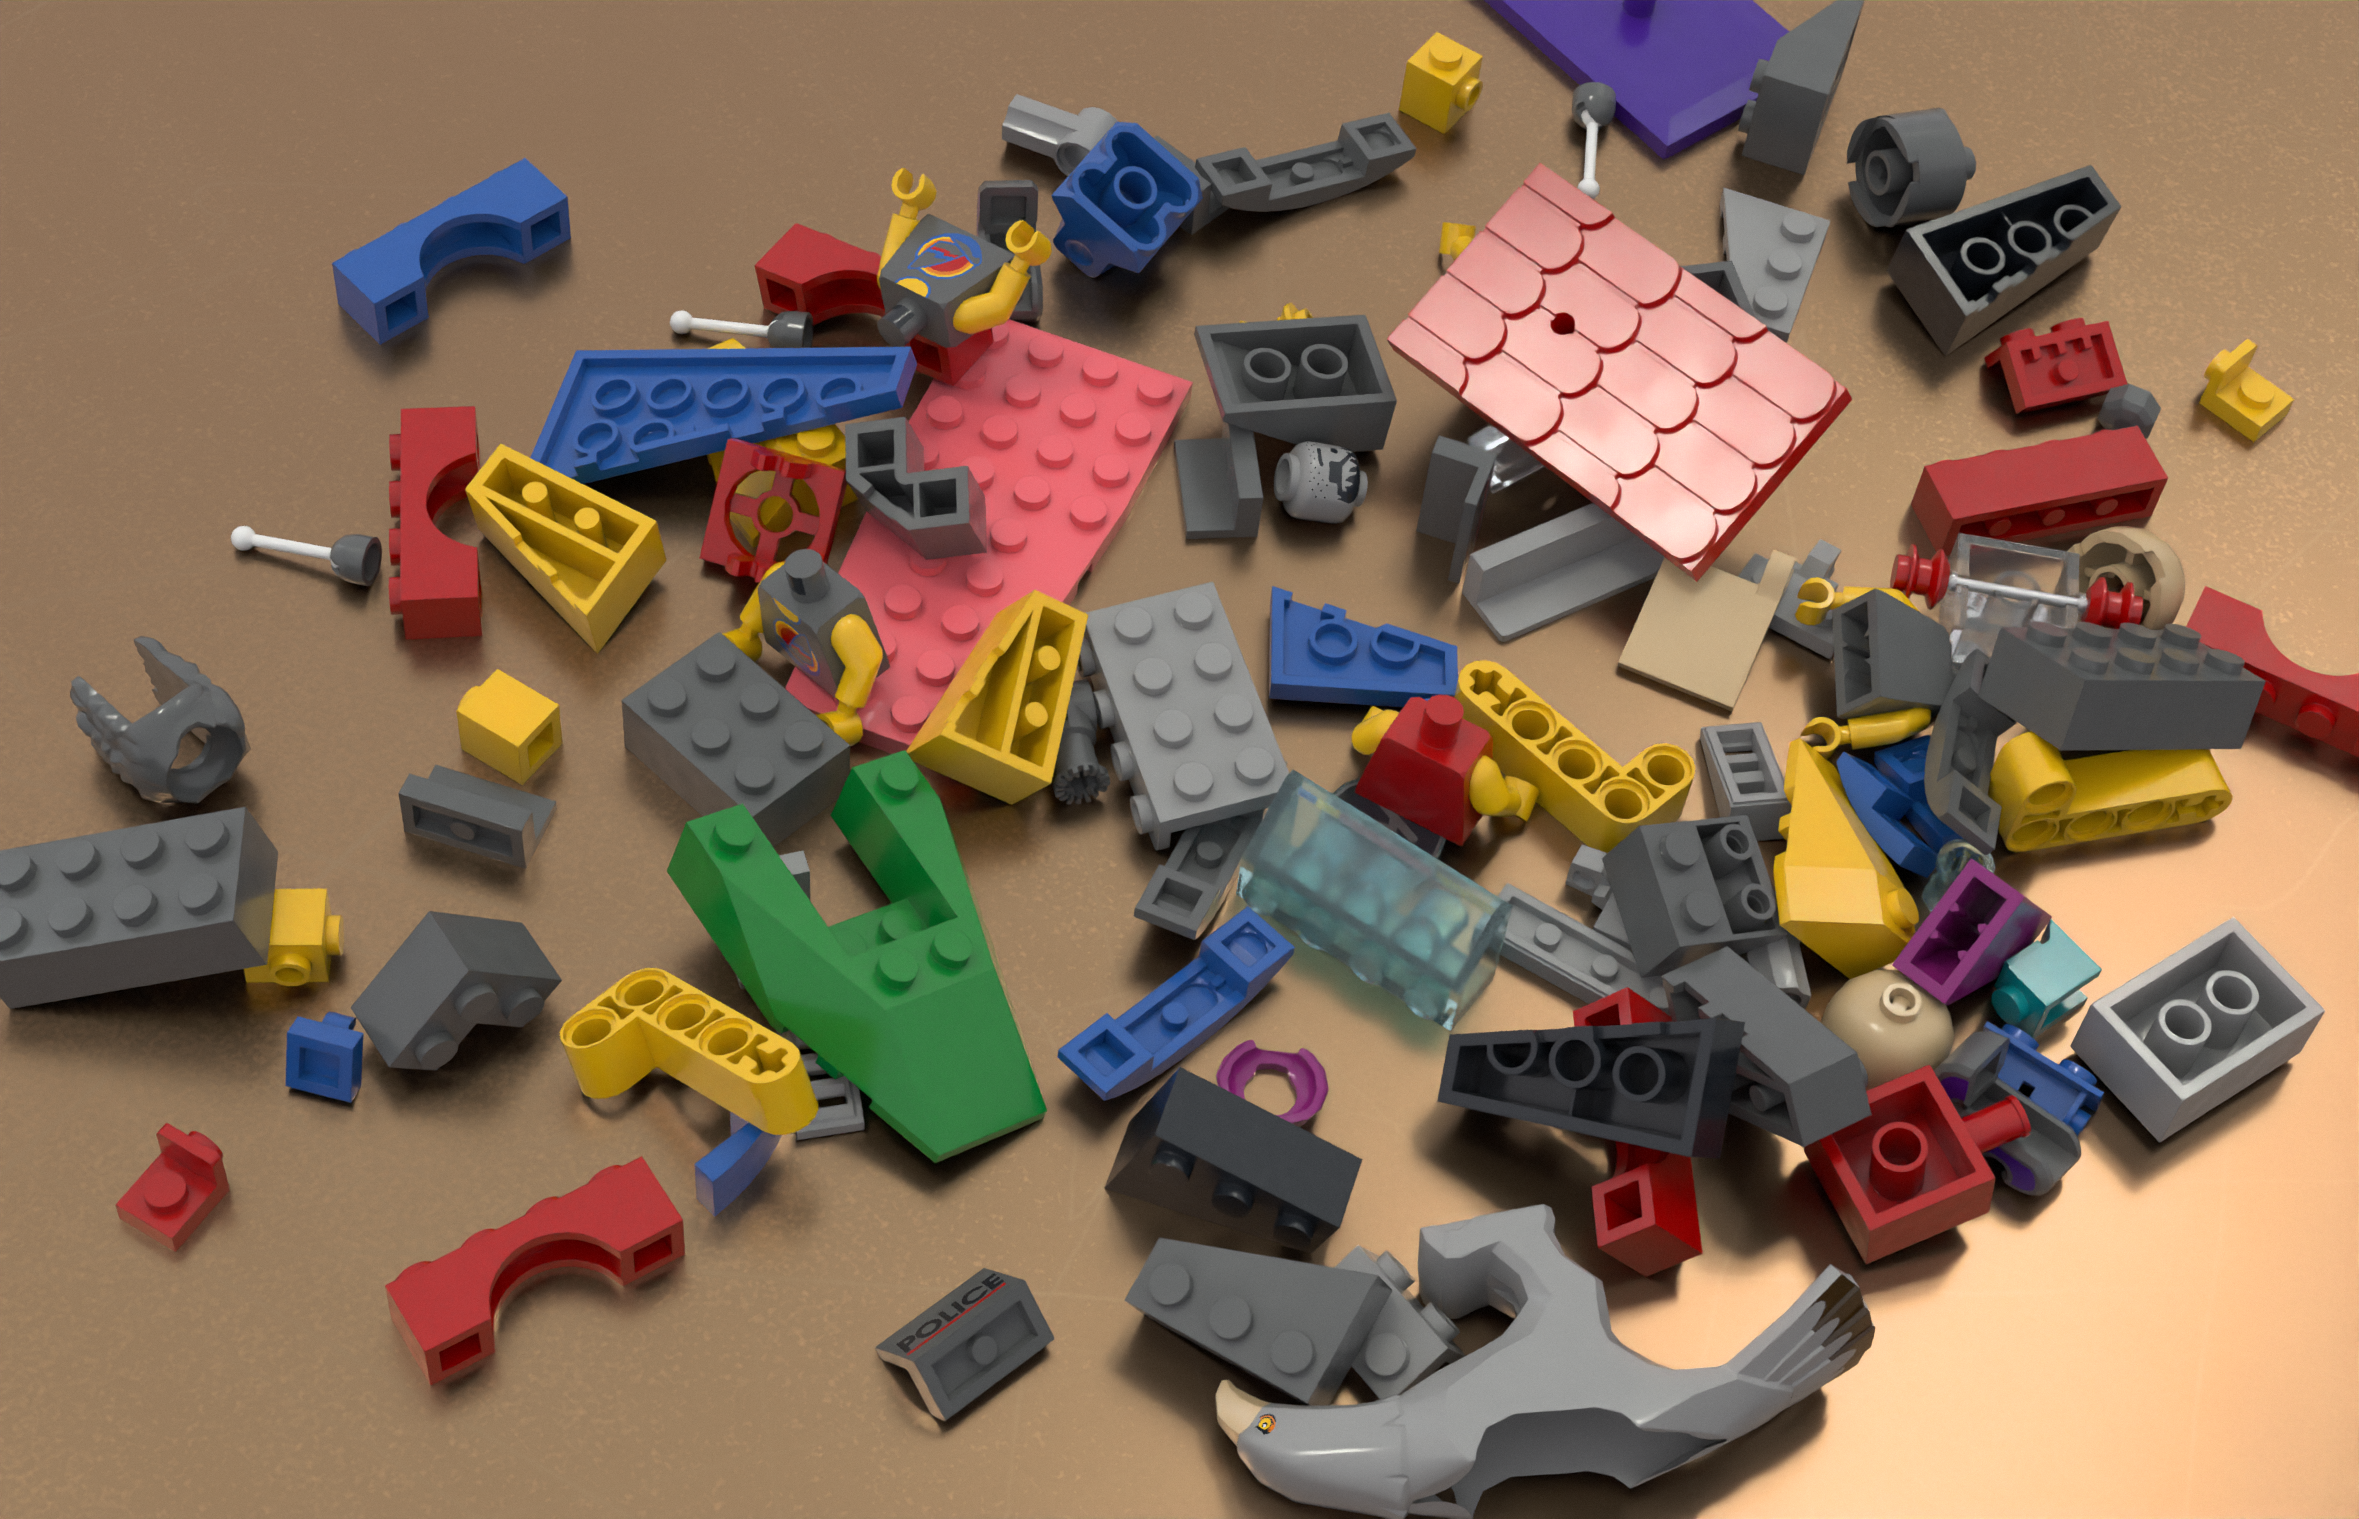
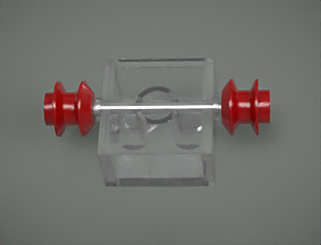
(2007, 585)

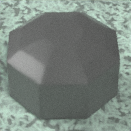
(2129, 407)

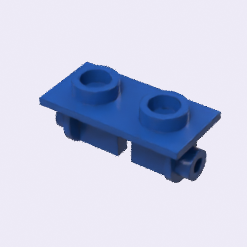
(2056, 1087)

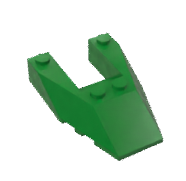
(892, 997)

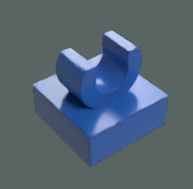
(325, 1056)

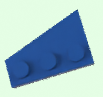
(1340, 660)

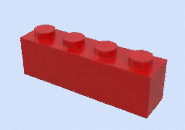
(2040, 489)

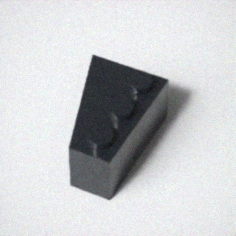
(1233, 1165)

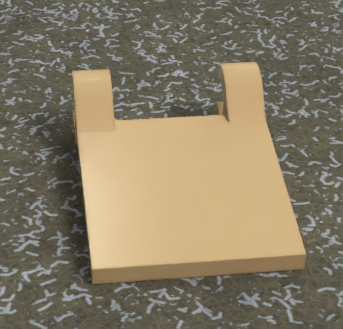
(1705, 631)

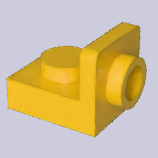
(2243, 395)

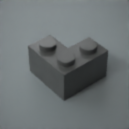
(448, 980)

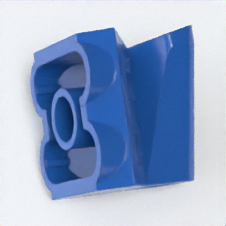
(1123, 202)

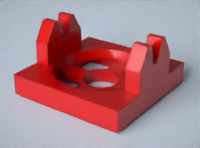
(738, 463)

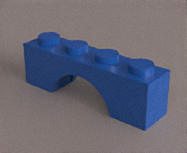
(506, 215)

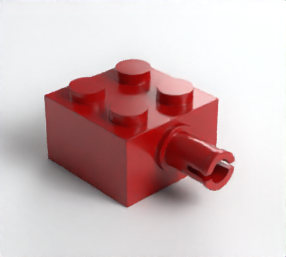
(1912, 1163)

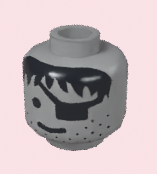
(1320, 482)

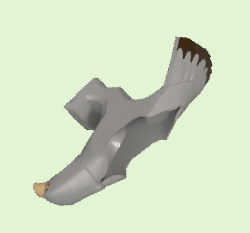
(1542, 1395)

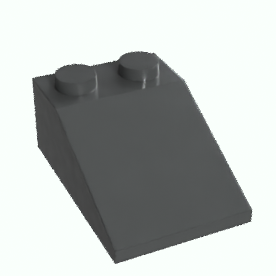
(1798, 87)
(1301, 379)

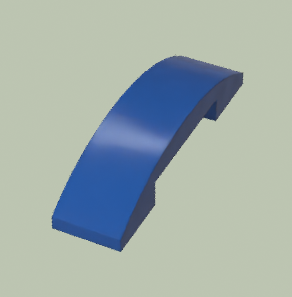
(1182, 1011)

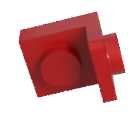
(176, 1188)

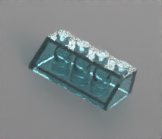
(1373, 901)

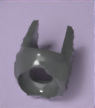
(149, 746)

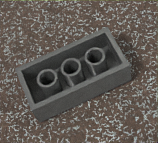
(2121, 687)
(135, 907)

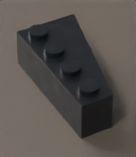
(1996, 254)
(1623, 1083)

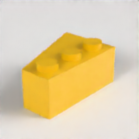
(567, 541)
(1007, 702)

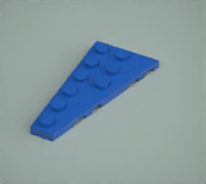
(678, 404)

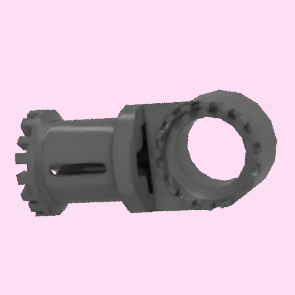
(1076, 763)

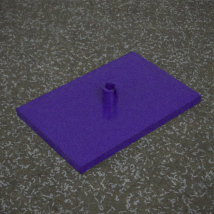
(1672, 62)

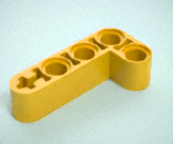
(1574, 775)
(2101, 795)
(670, 1025)

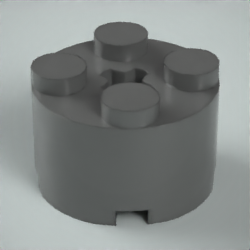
(1908, 167)

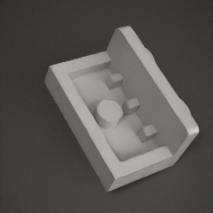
(1406, 1338)

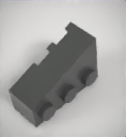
(1790, 1066)
(1263, 1313)

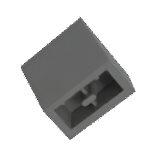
(1692, 891)

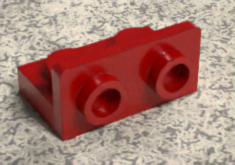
(2058, 366)

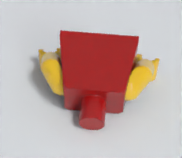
(1436, 768)

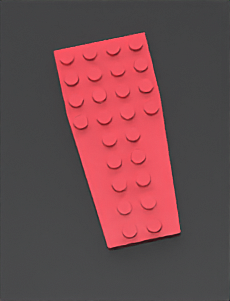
(1061, 456)

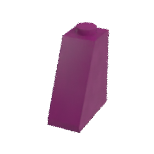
(1970, 935)

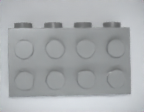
(1180, 711)

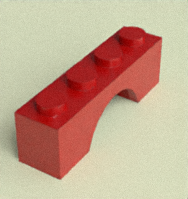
(835, 278)
(438, 576)
(2294, 696)
(1650, 1204)
(610, 1225)

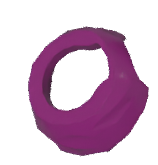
(1303, 1071)

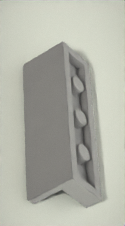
(1556, 571)

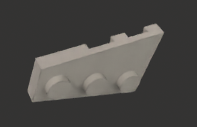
(1772, 255)

